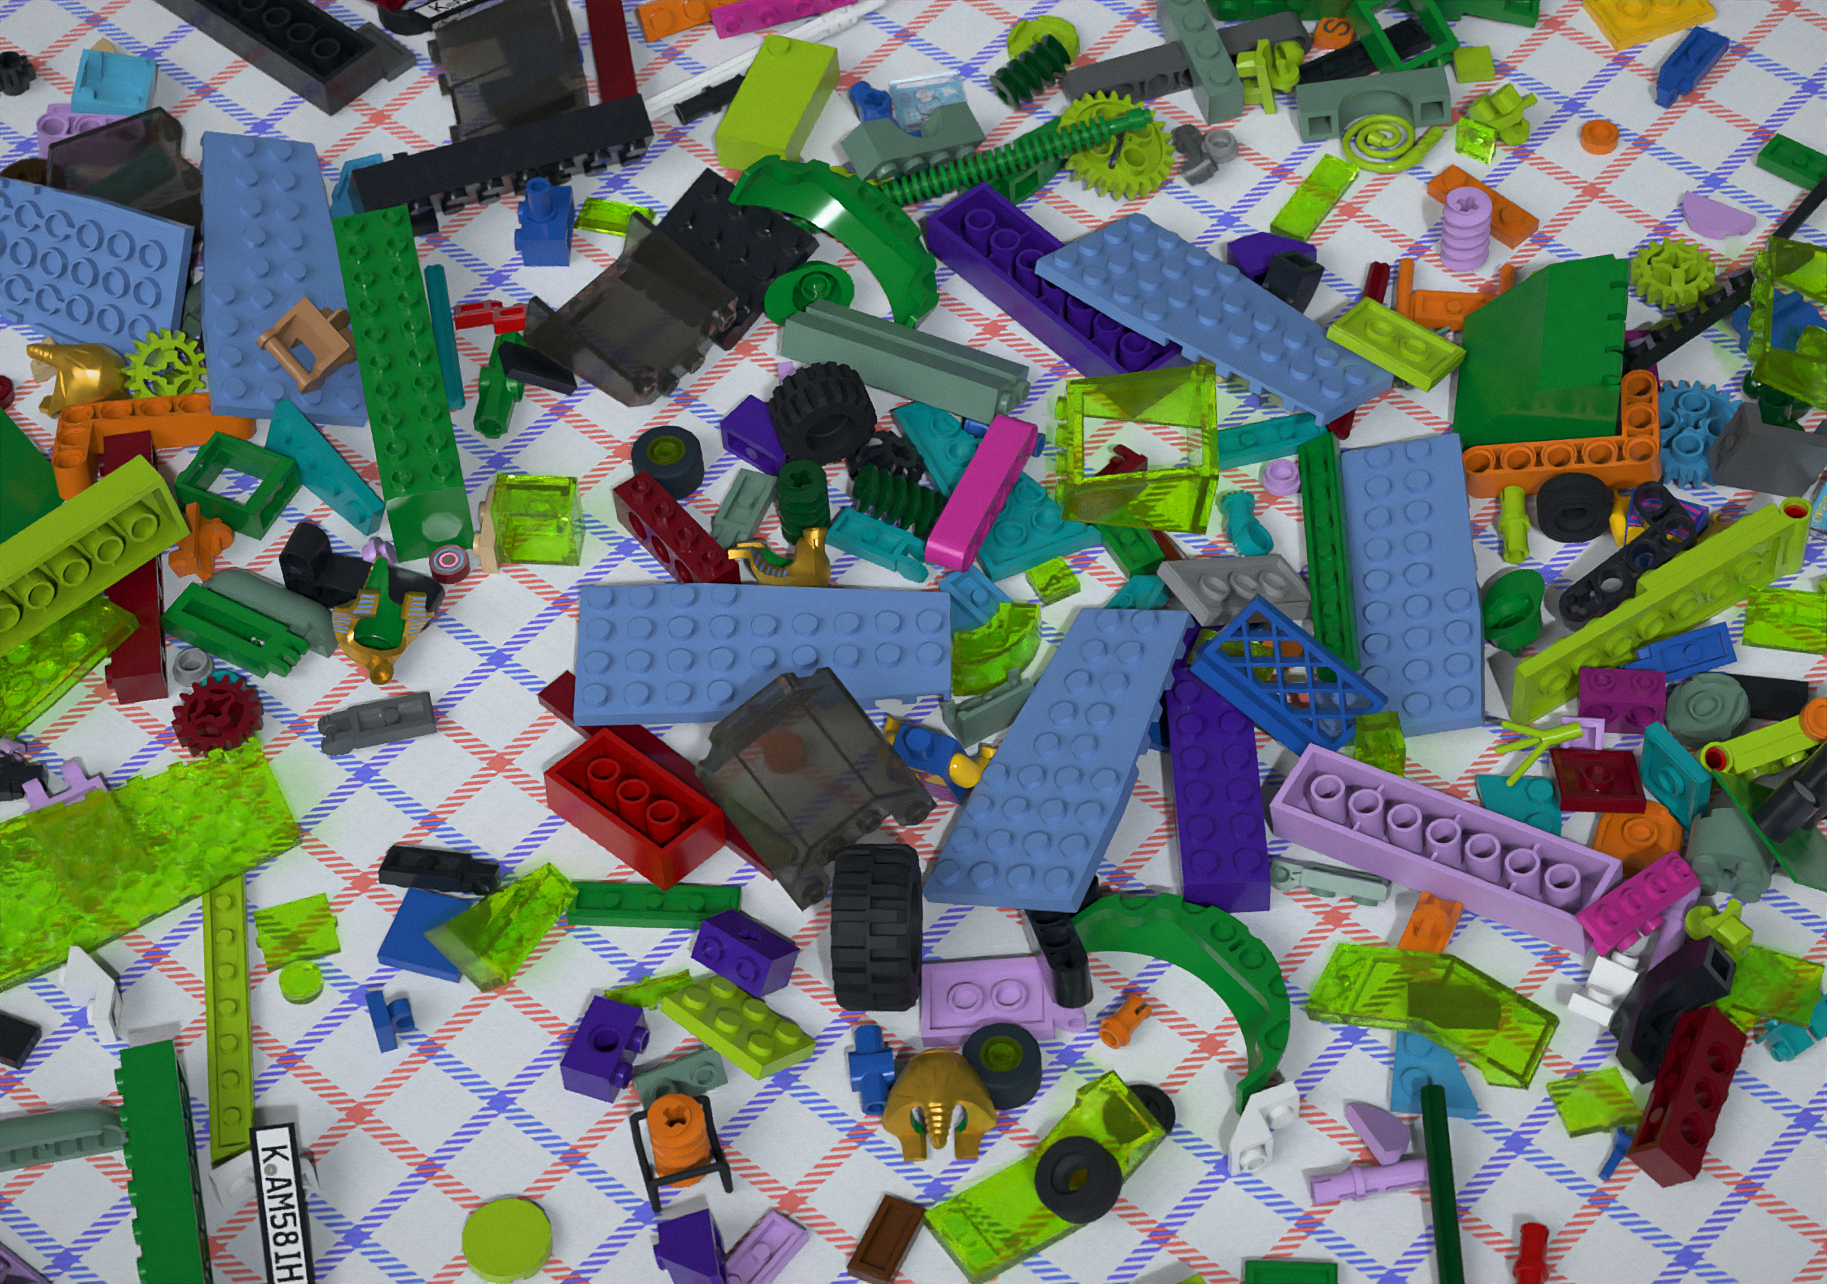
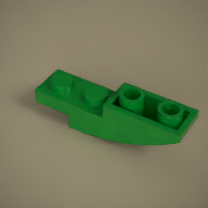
(1512, 11)
(1025, 183)

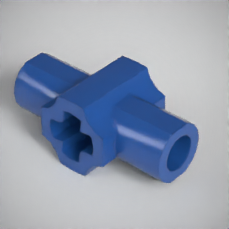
(871, 103)
(871, 1069)

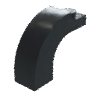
(1293, 279)
(1653, 1006)

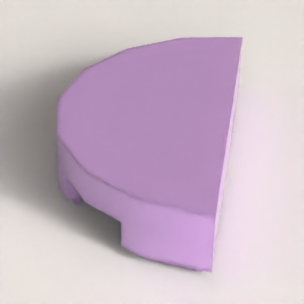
(1714, 218)
(1380, 1130)

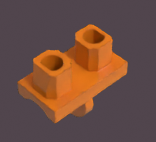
(200, 546)
(1431, 924)

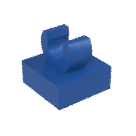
(388, 1019)

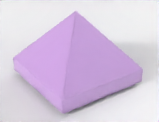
(1592, 733)

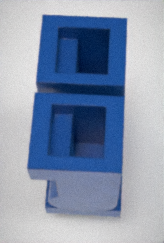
(1788, 320)

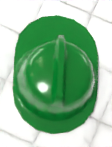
(806, 285)
(1513, 611)

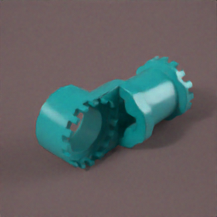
(1243, 527)

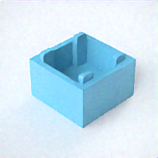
(113, 84)

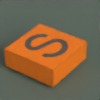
(1334, 33)

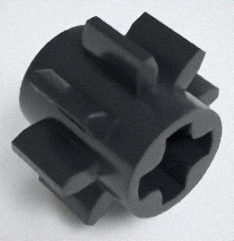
(15, 73)

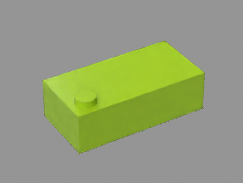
(777, 102)

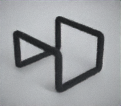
(653, 1184)

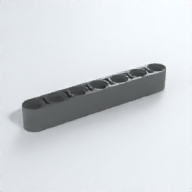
(1164, 67)

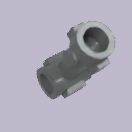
(1199, 166)

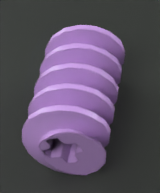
(1466, 229)

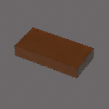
(886, 1241)

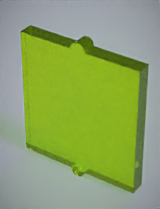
(296, 932)
(1778, 986)
(1593, 1102)

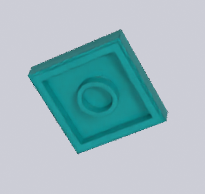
(1674, 776)

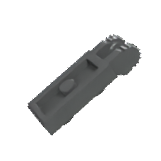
(377, 723)

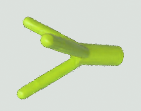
(1539, 737)

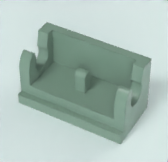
(989, 711)

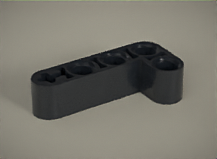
(1621, 564)
(335, 579)
(1061, 951)

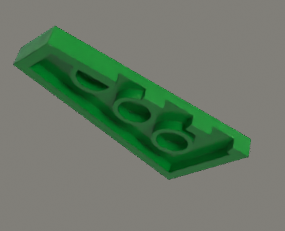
(1255, 9)

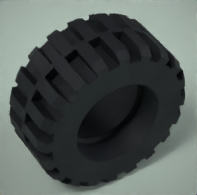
(876, 927)

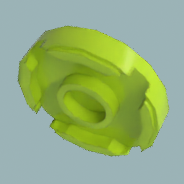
(1027, 33)
(507, 1240)

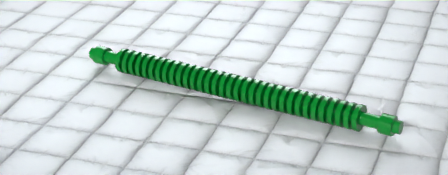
(1135, 120)

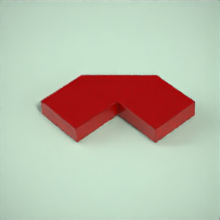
(491, 312)

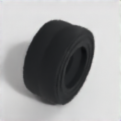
(1573, 491)
(1097, 1193)

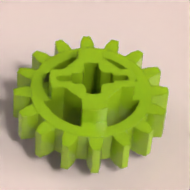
(1672, 273)
(163, 354)

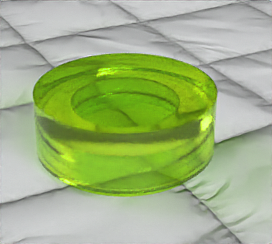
(301, 982)

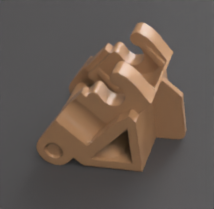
(321, 332)

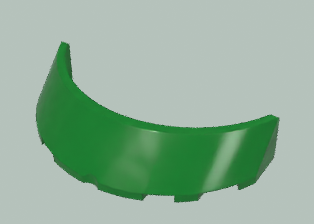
(856, 216)
(1214, 950)

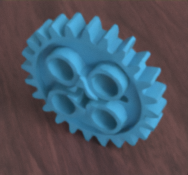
(1689, 427)

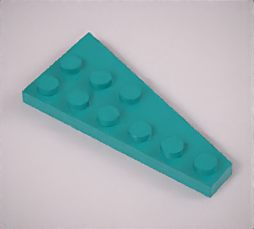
(1029, 523)

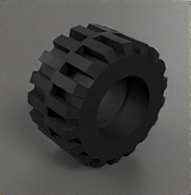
(822, 413)

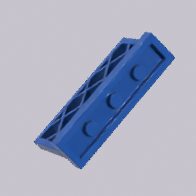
(1260, 699)

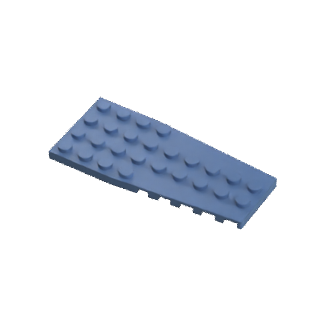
(260, 255)
(89, 267)
(1212, 310)
(1414, 586)
(713, 646)
(1064, 767)

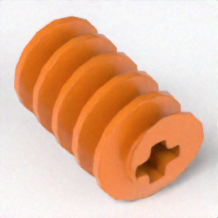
(678, 1136)

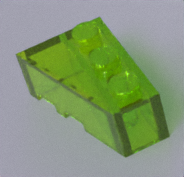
(504, 927)

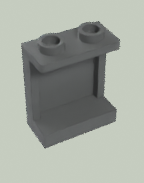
(1767, 455)

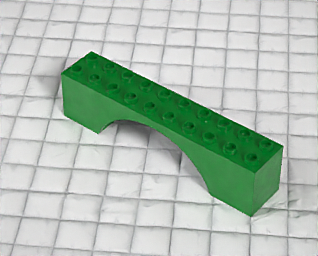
(402, 383)

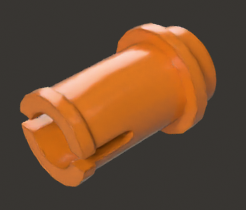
(1117, 1030)

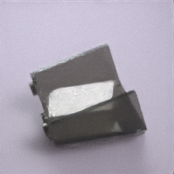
(508, 65)
(132, 165)
(637, 320)
(807, 776)

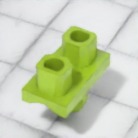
(1270, 76)
(1505, 113)
(1725, 928)

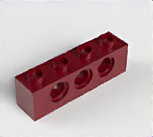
(672, 533)
(1687, 1096)

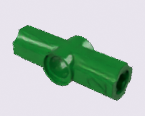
(497, 393)

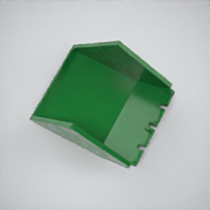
(1542, 357)

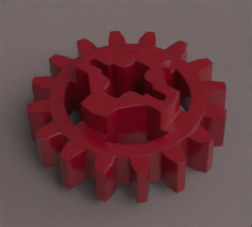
(217, 716)

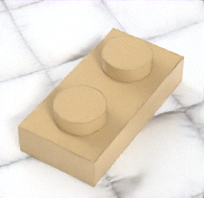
(485, 542)

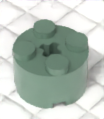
(1729, 856)

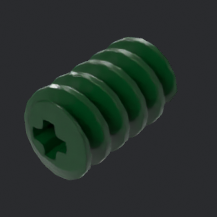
(1029, 71)
(802, 498)
(896, 498)

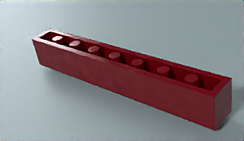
(140, 661)

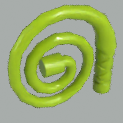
(1410, 159)

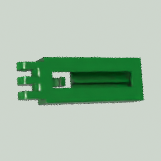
(227, 629)

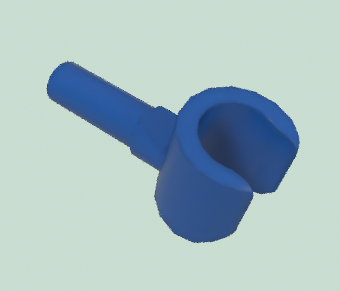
(1621, 1146)

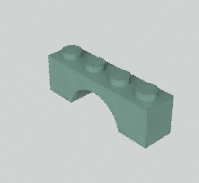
(1213, 75)
(1414, 95)
(883, 149)

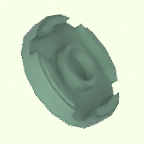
(1707, 710)

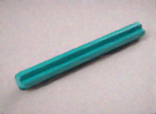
(444, 335)

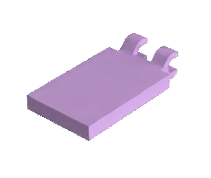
(974, 994)

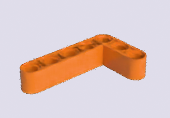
(171, 419)
(1541, 460)

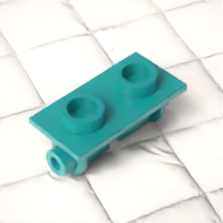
(1791, 1040)

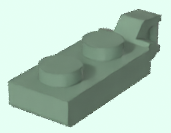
(744, 508)
(1329, 880)

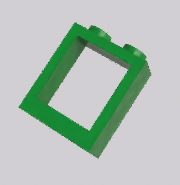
(1381, 50)
(265, 505)

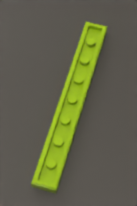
(228, 1020)

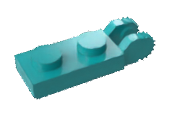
(879, 544)

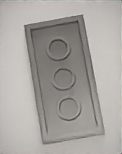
(1222, 586)

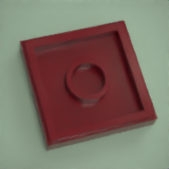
(1596, 781)

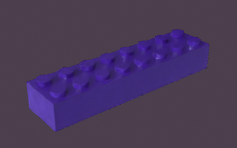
(997, 254)
(1215, 794)

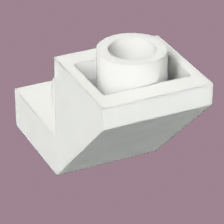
(1607, 986)
(92, 988)
(1252, 1140)
(235, 1180)

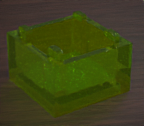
(538, 520)

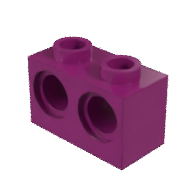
(1623, 697)

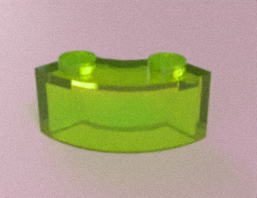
(988, 652)

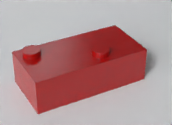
(635, 809)

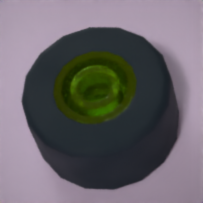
(671, 458)
(1006, 1062)

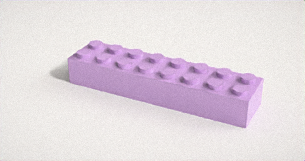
(1443, 846)

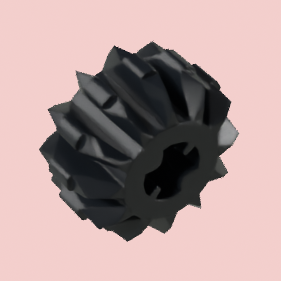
(892, 454)

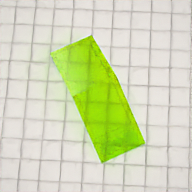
(1440, 1001)
(1003, 1217)

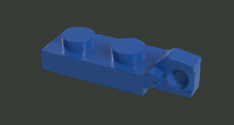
(1689, 65)
(1686, 653)

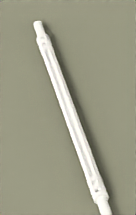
(810, 31)

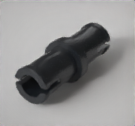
(710, 100)

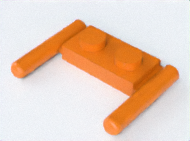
(1442, 308)

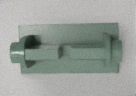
(686, 1076)

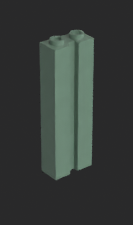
(907, 361)

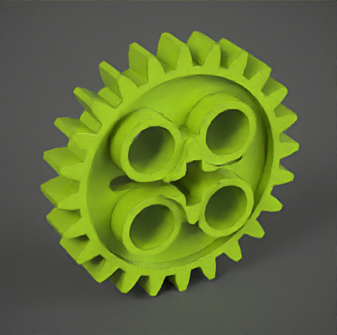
(1141, 157)

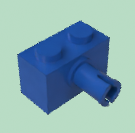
(546, 224)

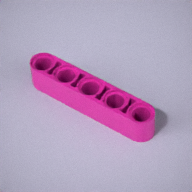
(981, 493)

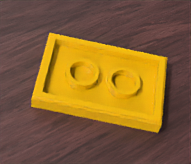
(1640, 21)

